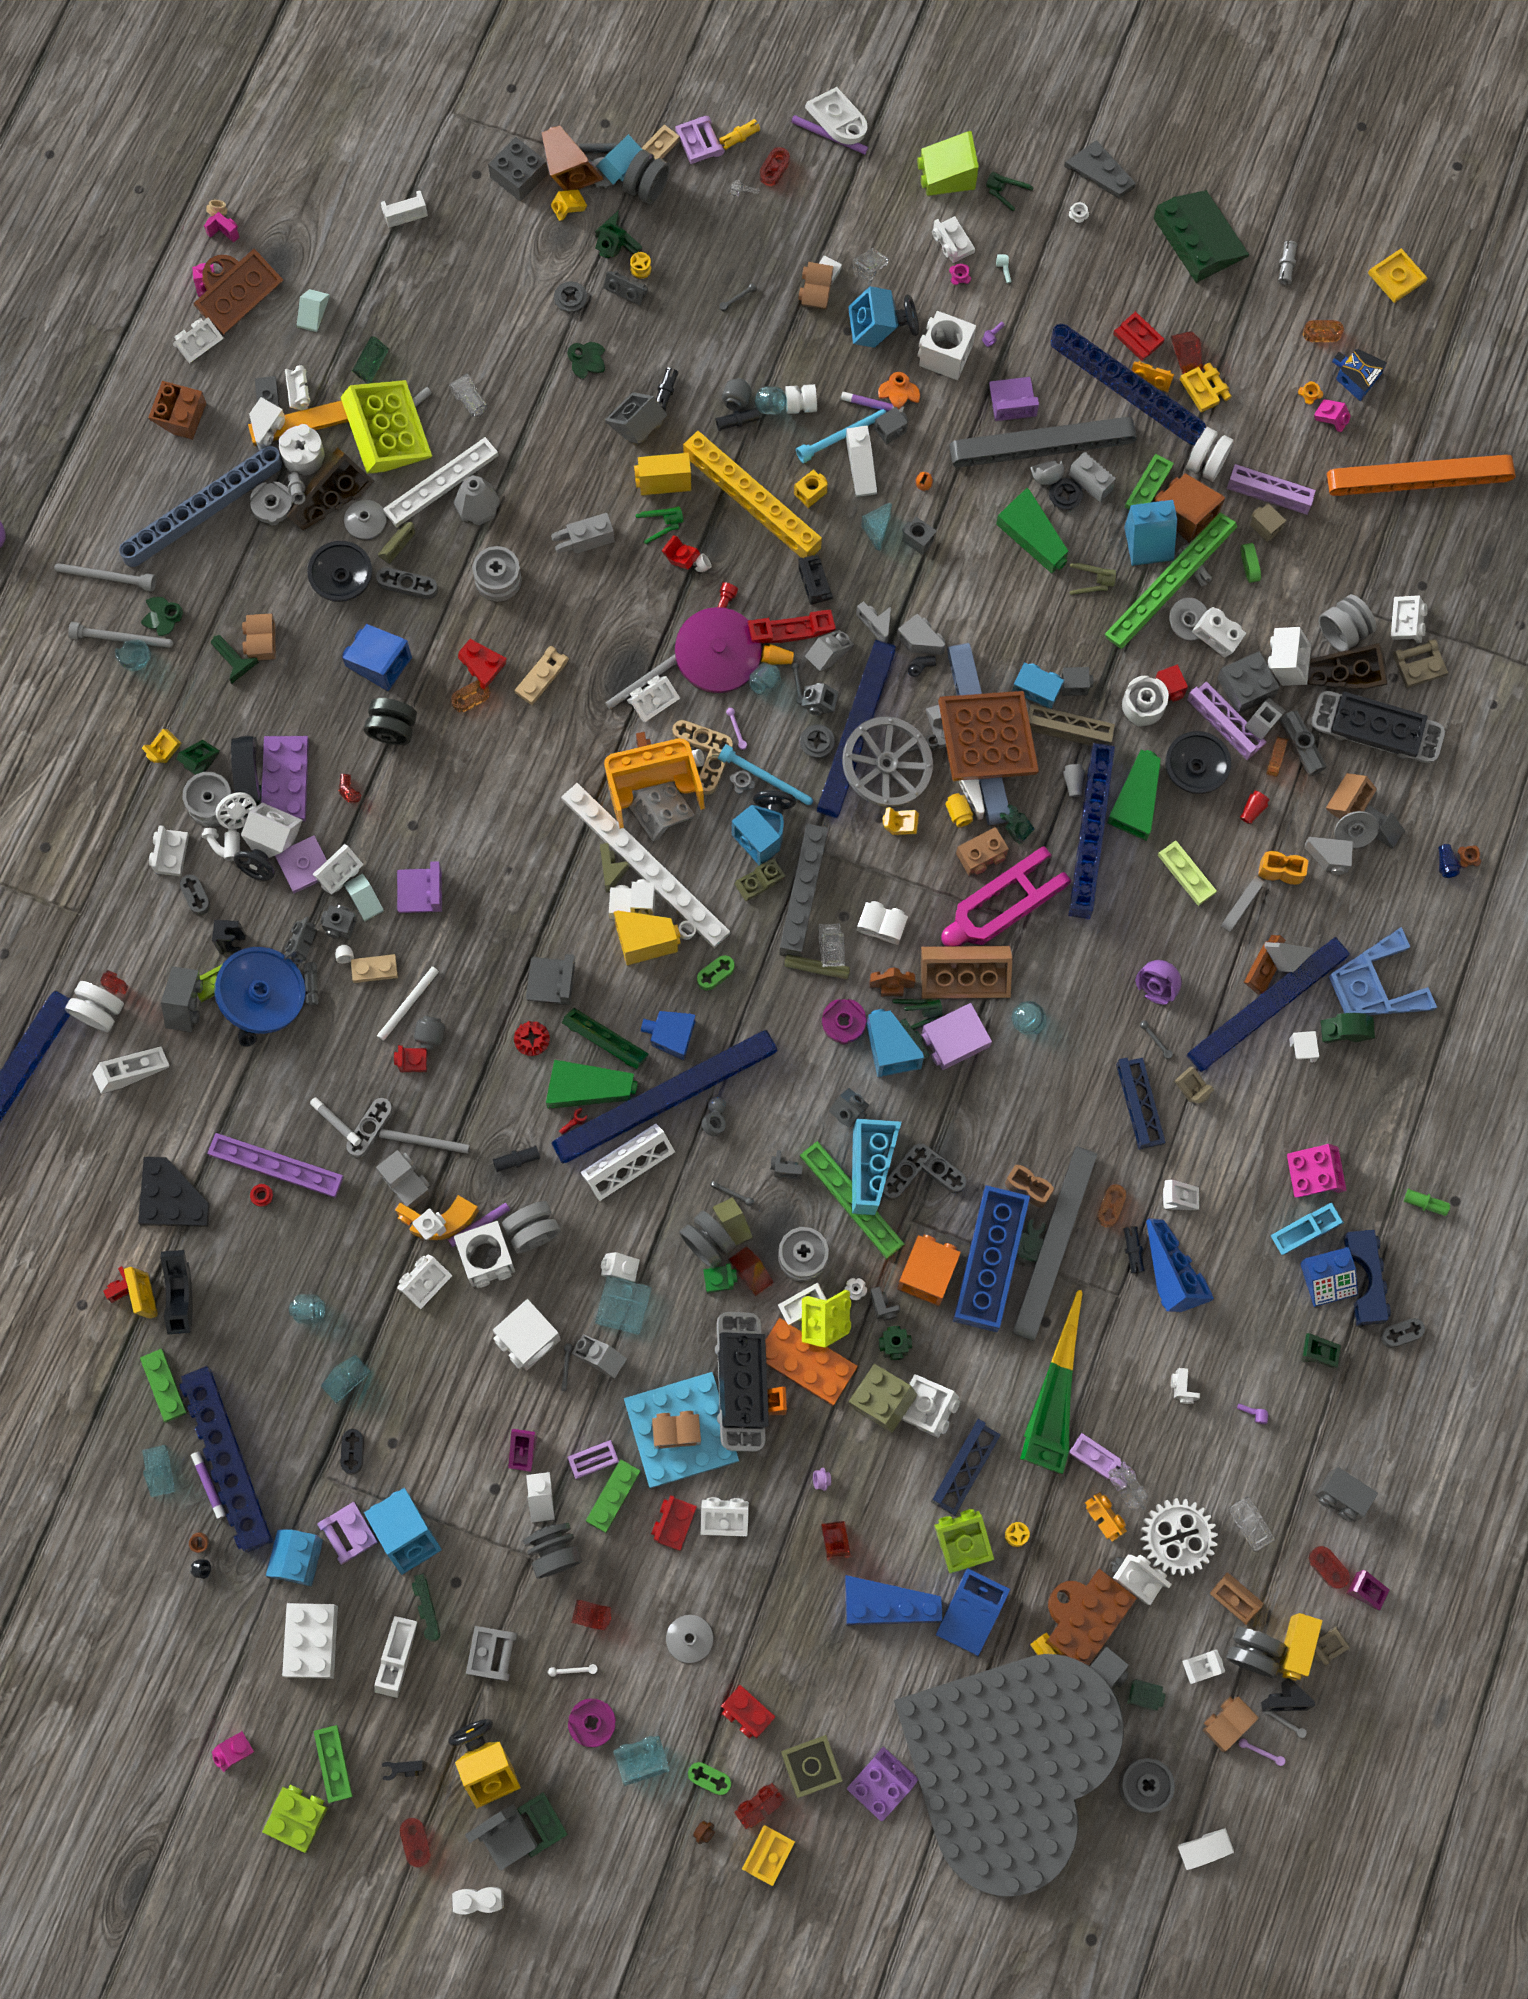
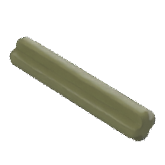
(815, 966)

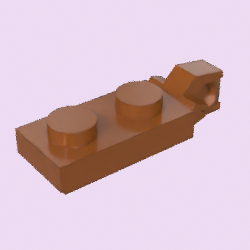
(1262, 968)

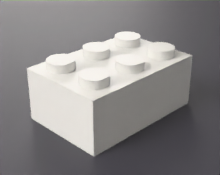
(310, 1641)

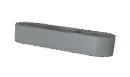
(1243, 903)
(384, 1117)

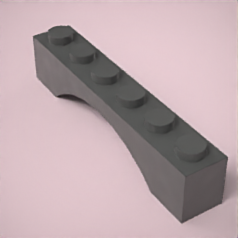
(803, 890)

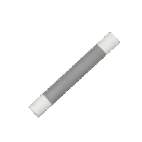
(335, 1121)

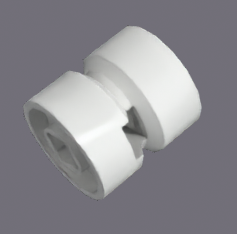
(801, 399)

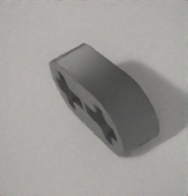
(190, 897)
(1404, 1338)

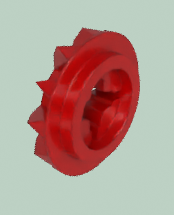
(524, 1046)

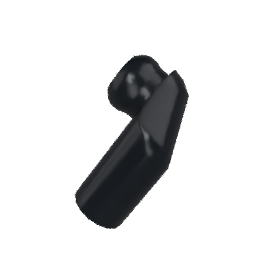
(920, 663)

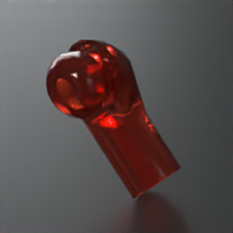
(347, 791)

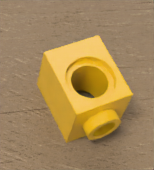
(806, 495)

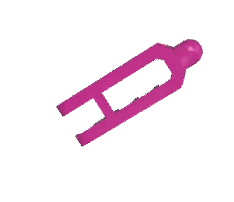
(964, 931)

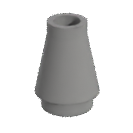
(1074, 779)

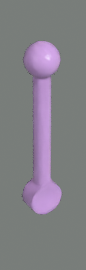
(742, 744)
(1280, 1761)

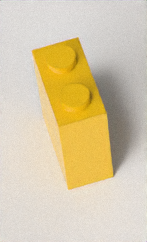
(663, 474)
(1301, 1645)

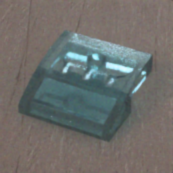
(623, 1305)

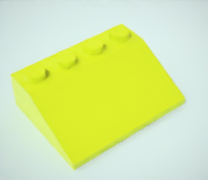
(385, 425)

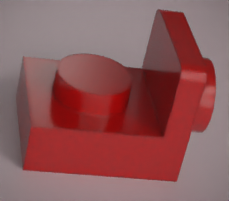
(679, 553)
(411, 1059)
(118, 1288)

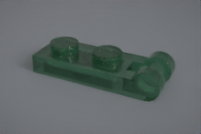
(426, 1609)

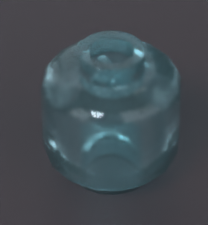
(770, 400)
(764, 679)
(307, 1309)

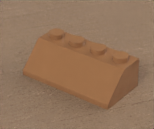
(966, 972)

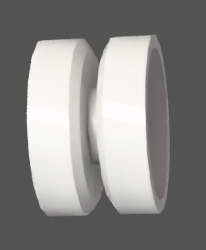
(1208, 453)
(94, 1006)

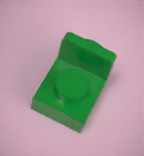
(720, 1278)

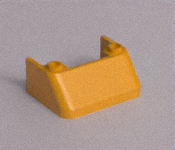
(651, 767)

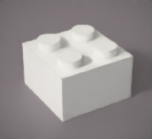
(1290, 656)

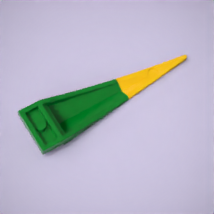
(1048, 1427)

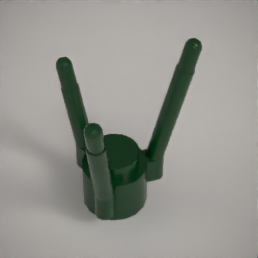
(998, 183)
(929, 1007)

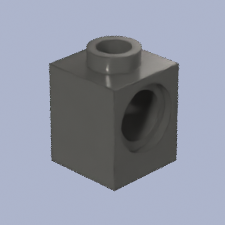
(891, 425)
(921, 543)
(1076, 681)

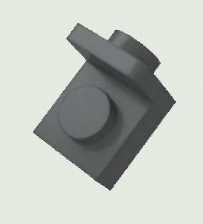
(788, 1170)
(879, 1302)

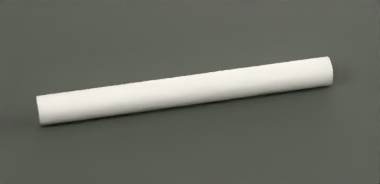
(406, 1005)

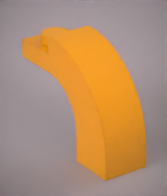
(457, 1218)

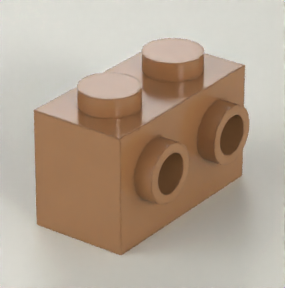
(982, 852)

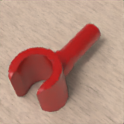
(574, 1121)

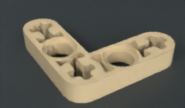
(713, 751)

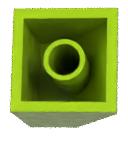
(949, 165)

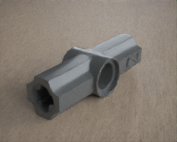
(1308, 754)

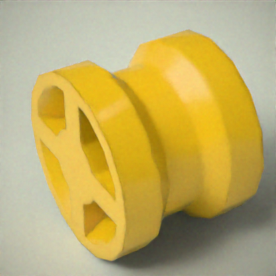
(643, 260)
(1017, 1530)

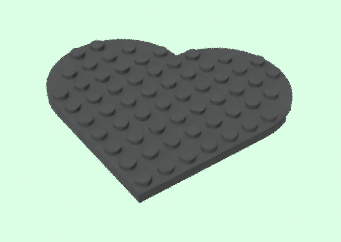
(1007, 1761)

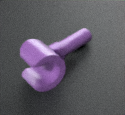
(989, 338)
(1261, 1414)

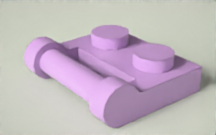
(693, 142)
(355, 1529)

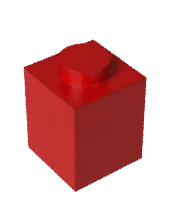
(1174, 682)

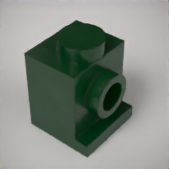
(614, 236)

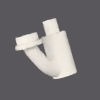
(231, 842)

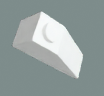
(861, 460)
(129, 1069)

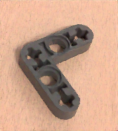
(925, 1165)

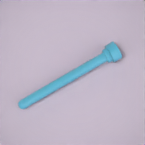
(805, 452)
(728, 755)

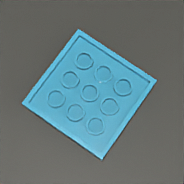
(677, 1463)

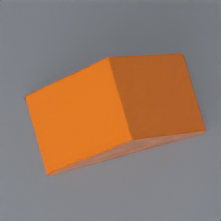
(777, 1401)

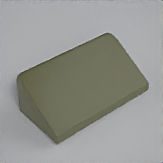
(397, 542)

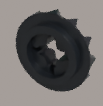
(1072, 488)

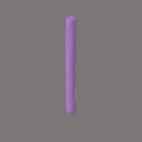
(822, 132)

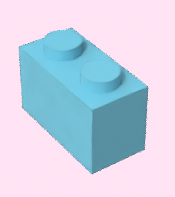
(618, 159)

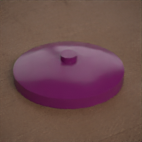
(716, 650)

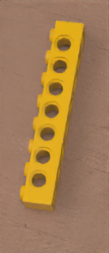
(752, 496)

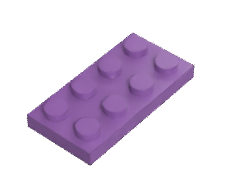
(286, 774)

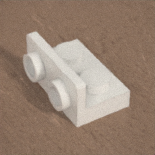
(953, 239)
(197, 340)
(1408, 618)
(653, 698)
(168, 851)
(338, 869)
(424, 1280)
(724, 1517)
(1140, 1578)

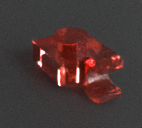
(113, 983)

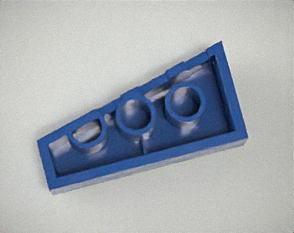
(887, 1604)

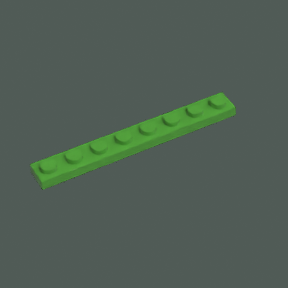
(1171, 580)

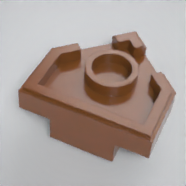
(892, 982)

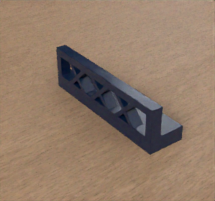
(1133, 1103)
(957, 1464)

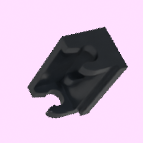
(814, 579)
(225, 933)

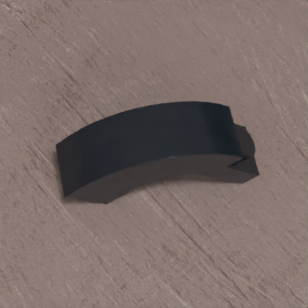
(244, 766)
(178, 1292)

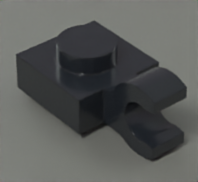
(409, 1768)

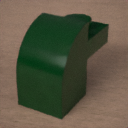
(1349, 1026)

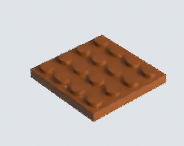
(988, 735)

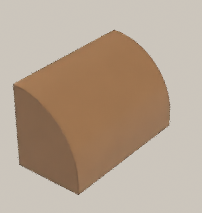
(1351, 795)

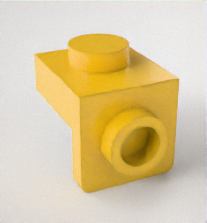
(568, 202)
(162, 747)
(900, 821)

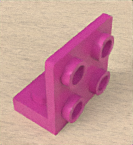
(1316, 1170)

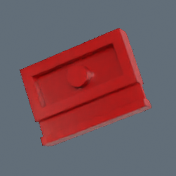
(1138, 336)

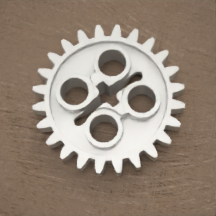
(1186, 1557)

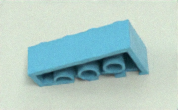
(871, 1160)

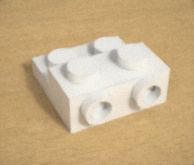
(931, 1406)

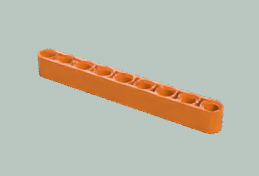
(1420, 475)

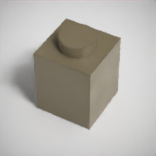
(1267, 522)

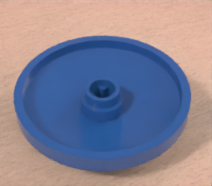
(259, 990)

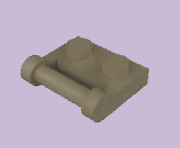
(1421, 670)

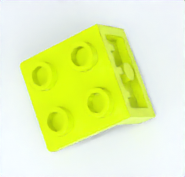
(826, 1319)

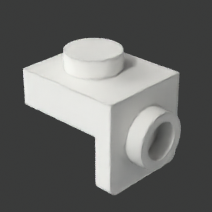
(430, 1224)
(620, 1266)
(1179, 1383)
(1204, 1666)

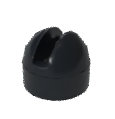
(246, 1042)
(205, 1568)

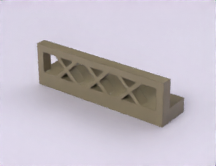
(1069, 730)

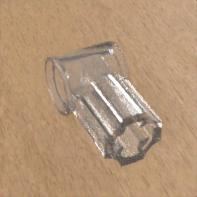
(466, 391)

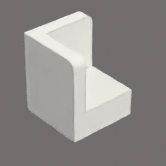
(1305, 1045)

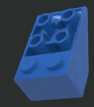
(972, 1612)

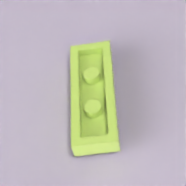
(1187, 873)

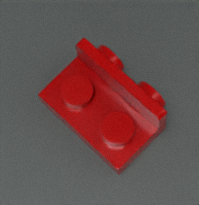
(674, 1523)
(747, 1712)

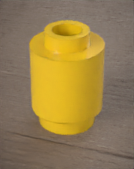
(959, 810)

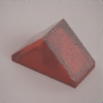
(1188, 351)
(751, 1270)
(835, 1540)

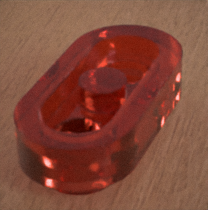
(774, 168)
(1329, 1567)
(415, 1842)

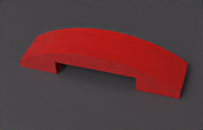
(791, 629)

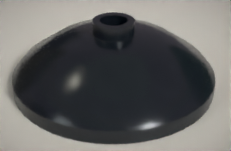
(336, 560)
(1203, 751)

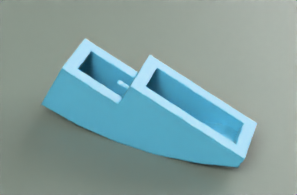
(1307, 1228)

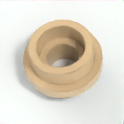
(216, 206)

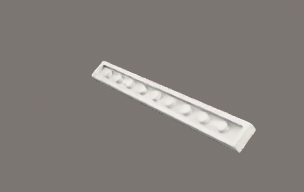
(645, 865)

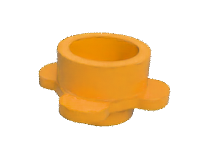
(1310, 387)

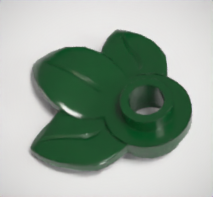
(588, 361)
(159, 615)

